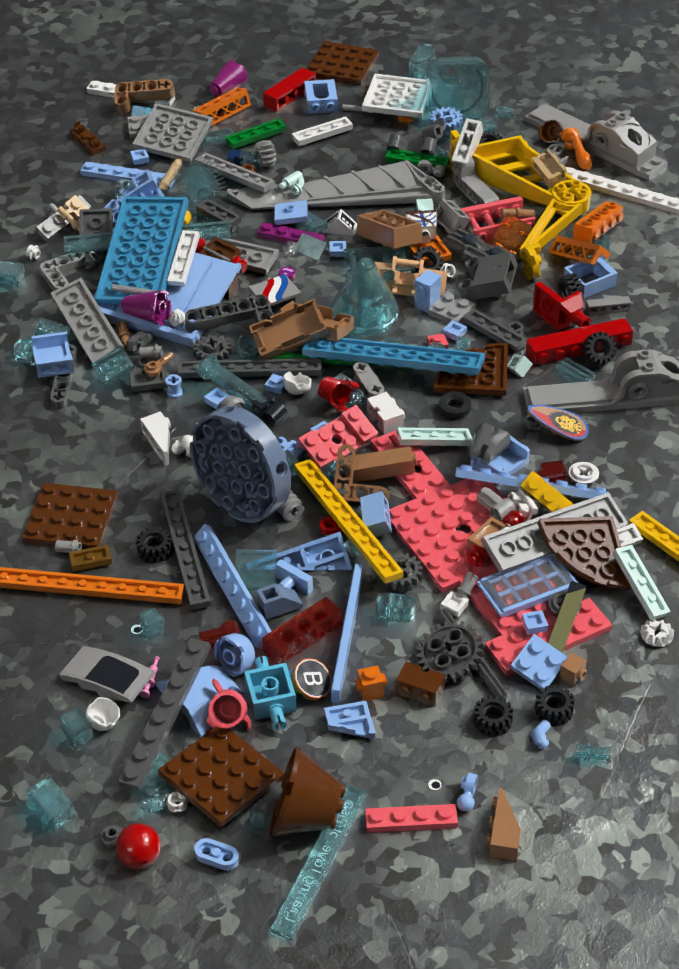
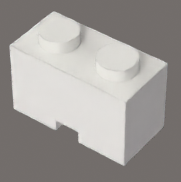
(386, 411)

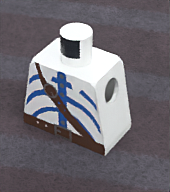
(428, 221)

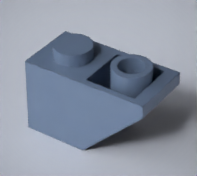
(277, 600)

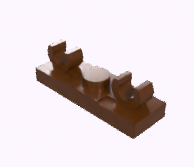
(87, 139)

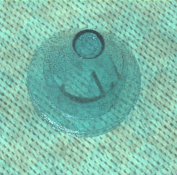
(367, 299)

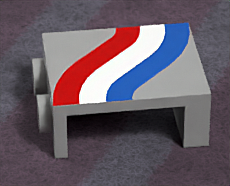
(277, 290)

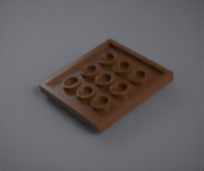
(343, 62)
(70, 515)
(220, 774)

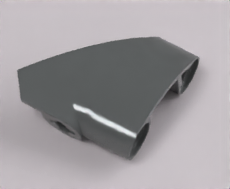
(420, 141)

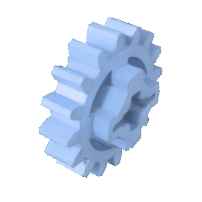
(450, 116)

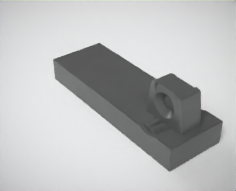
(218, 213)

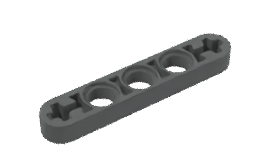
(63, 382)

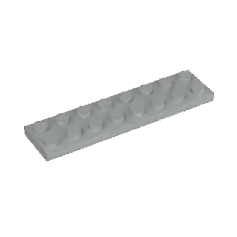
(524, 542)

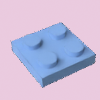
(538, 662)

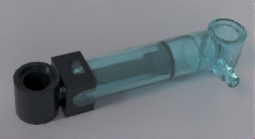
(261, 403)

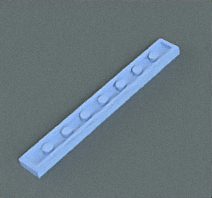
(346, 637)

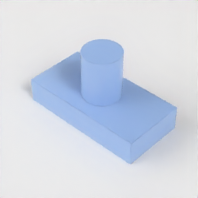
(293, 577)

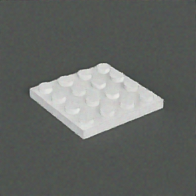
(396, 96)

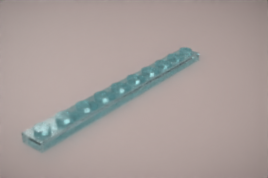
(101, 241)

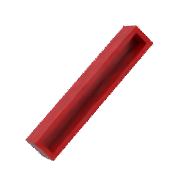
(569, 342)

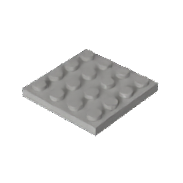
(172, 132)

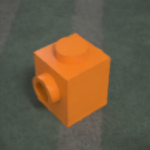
(370, 683)

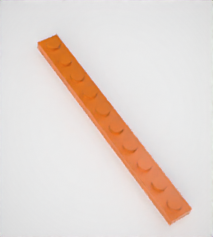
(91, 585)

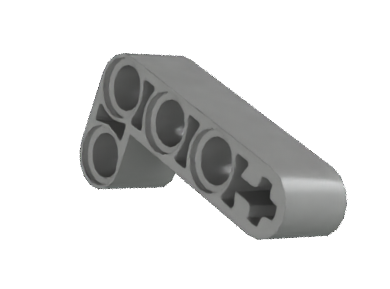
(471, 185)

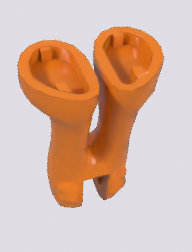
(574, 142)

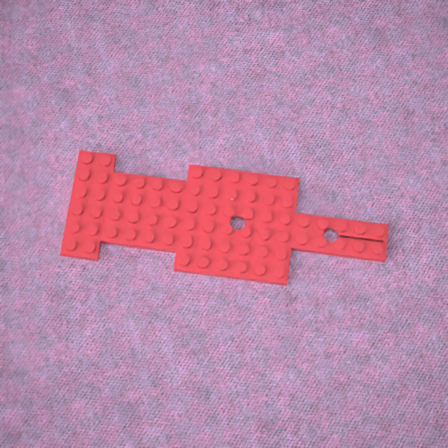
(430, 534)

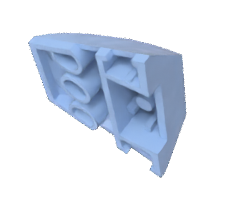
(201, 693)

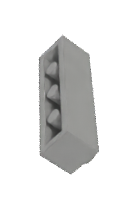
(608, 305)

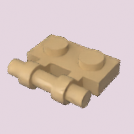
(72, 208)

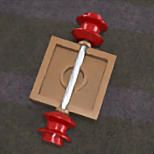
(478, 552)

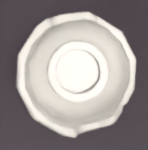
(296, 384)
(102, 714)

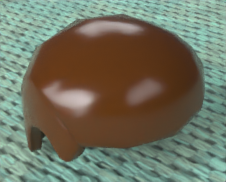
(550, 131)

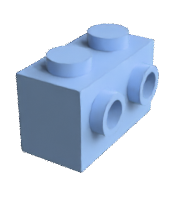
(427, 290)
(376, 513)

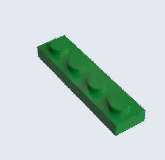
(255, 133)
(396, 155)

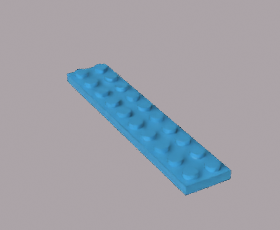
(397, 355)

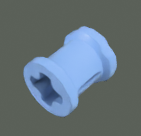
(174, 390)

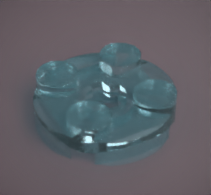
(24, 352)

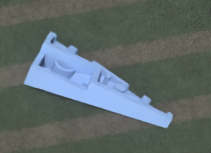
(319, 554)

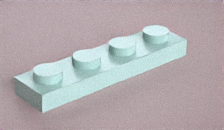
(434, 436)
(641, 582)

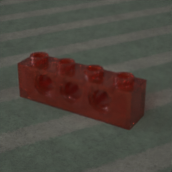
(302, 631)

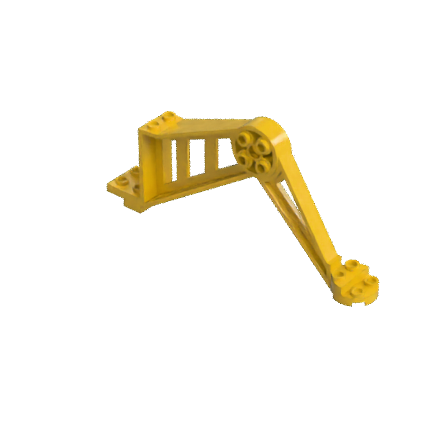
(568, 198)

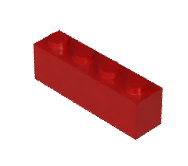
(287, 90)

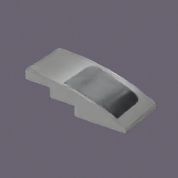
(107, 673)

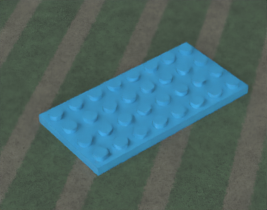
(142, 245)

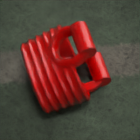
(336, 392)

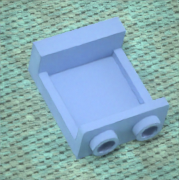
(52, 354)
(510, 460)

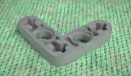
(53, 268)

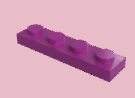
(283, 233)

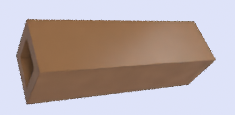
(382, 464)

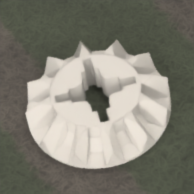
(584, 468)
(662, 639)

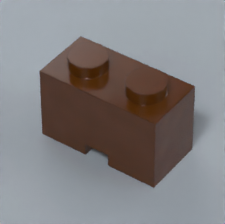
(419, 684)

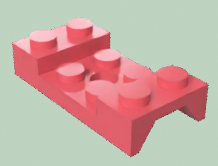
(349, 428)

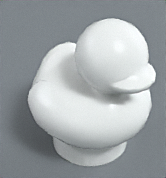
(179, 447)

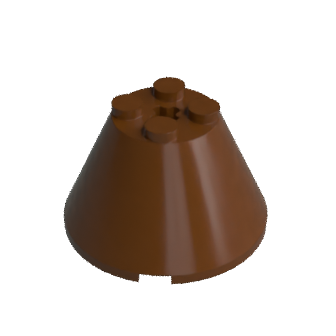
(307, 799)

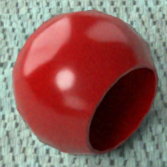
(138, 846)

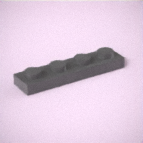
(494, 330)

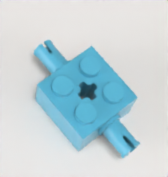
(270, 692)

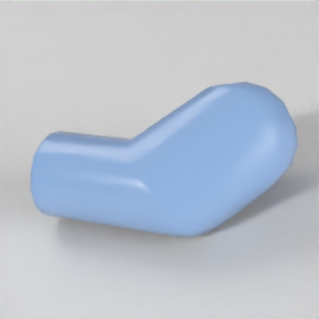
(538, 734)

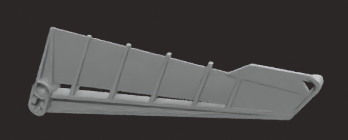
(375, 186)

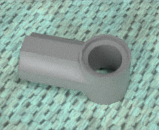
(495, 504)

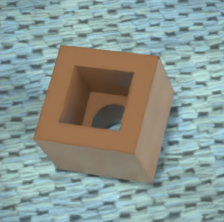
(573, 669)

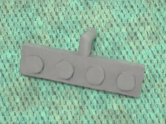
(54, 223)

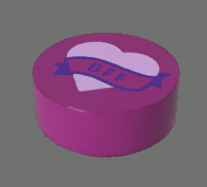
(289, 271)

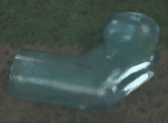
(154, 805)

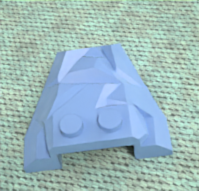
(142, 186)

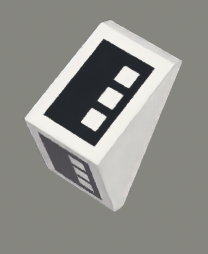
(340, 224)

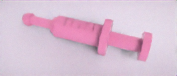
(145, 692)

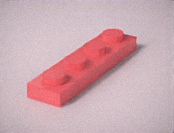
(411, 818)

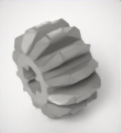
(265, 153)

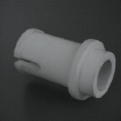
(154, 351)
(67, 546)
(466, 586)

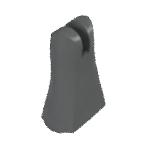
(489, 446)

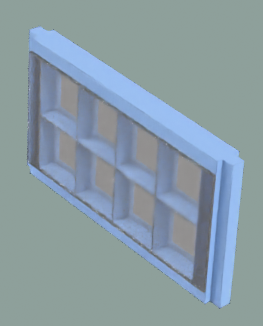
(525, 585)

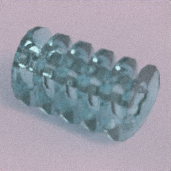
(48, 327)

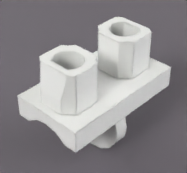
(524, 503)

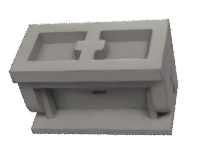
(451, 216)

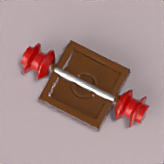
(221, 250)

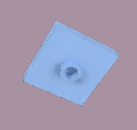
(291, 212)

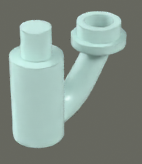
(294, 181)

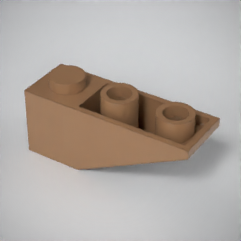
(506, 830)

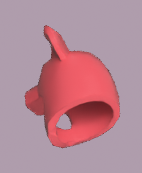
(227, 708)

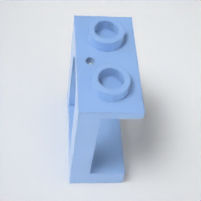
(321, 88)

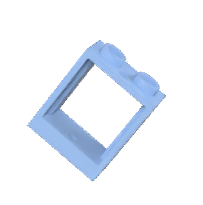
(606, 274)

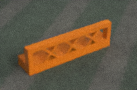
(223, 101)
(578, 246)

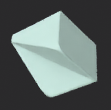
(424, 204)
(519, 365)

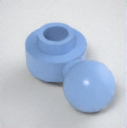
(465, 801)

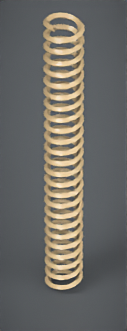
(168, 178)

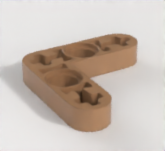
(352, 488)

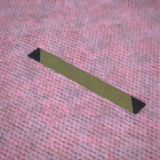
(567, 616)

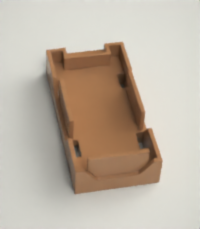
(337, 326)
(289, 329)

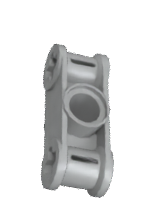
(367, 380)

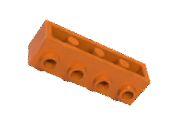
(598, 222)

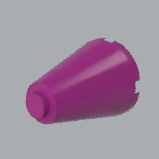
(228, 78)
(148, 306)

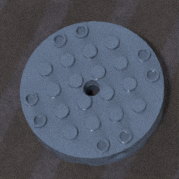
(240, 464)

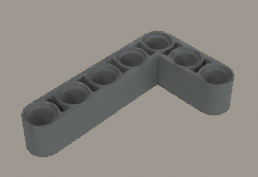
(235, 313)

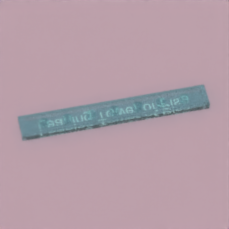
(317, 866)

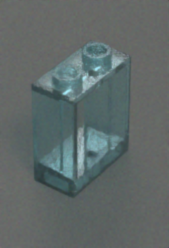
(420, 60)

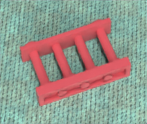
(490, 211)

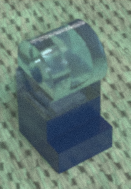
(241, 158)

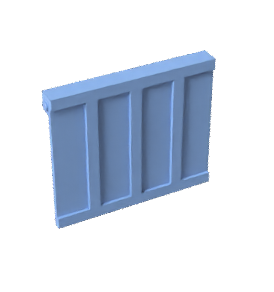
(204, 286)

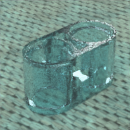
(396, 607)

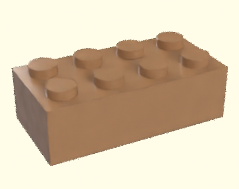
(389, 229)

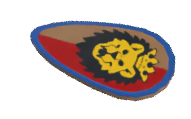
(560, 421)

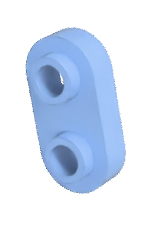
(217, 854)

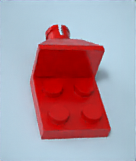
(557, 310)

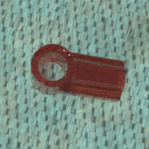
(226, 628)

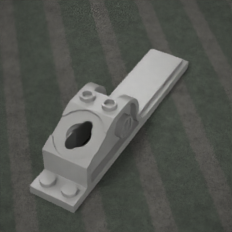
(619, 139)
(617, 390)

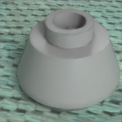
(233, 401)

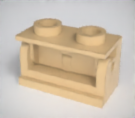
(549, 168)

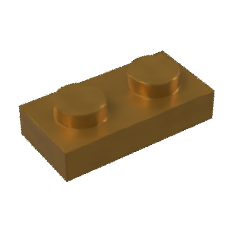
(90, 558)

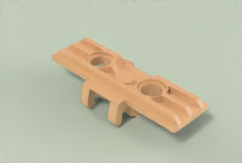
(404, 282)

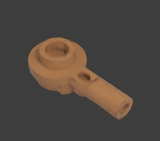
(154, 368)

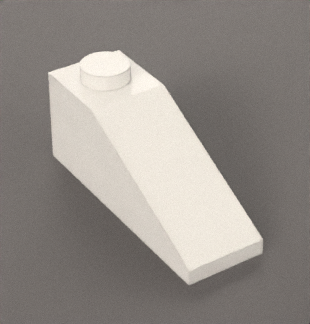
(468, 141)
(156, 430)

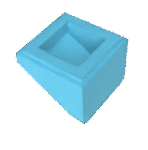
(140, 110)

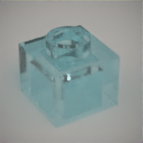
(152, 623)

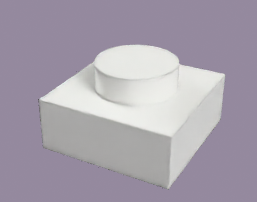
(454, 603)

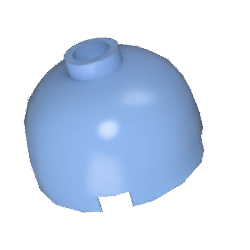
(234, 653)

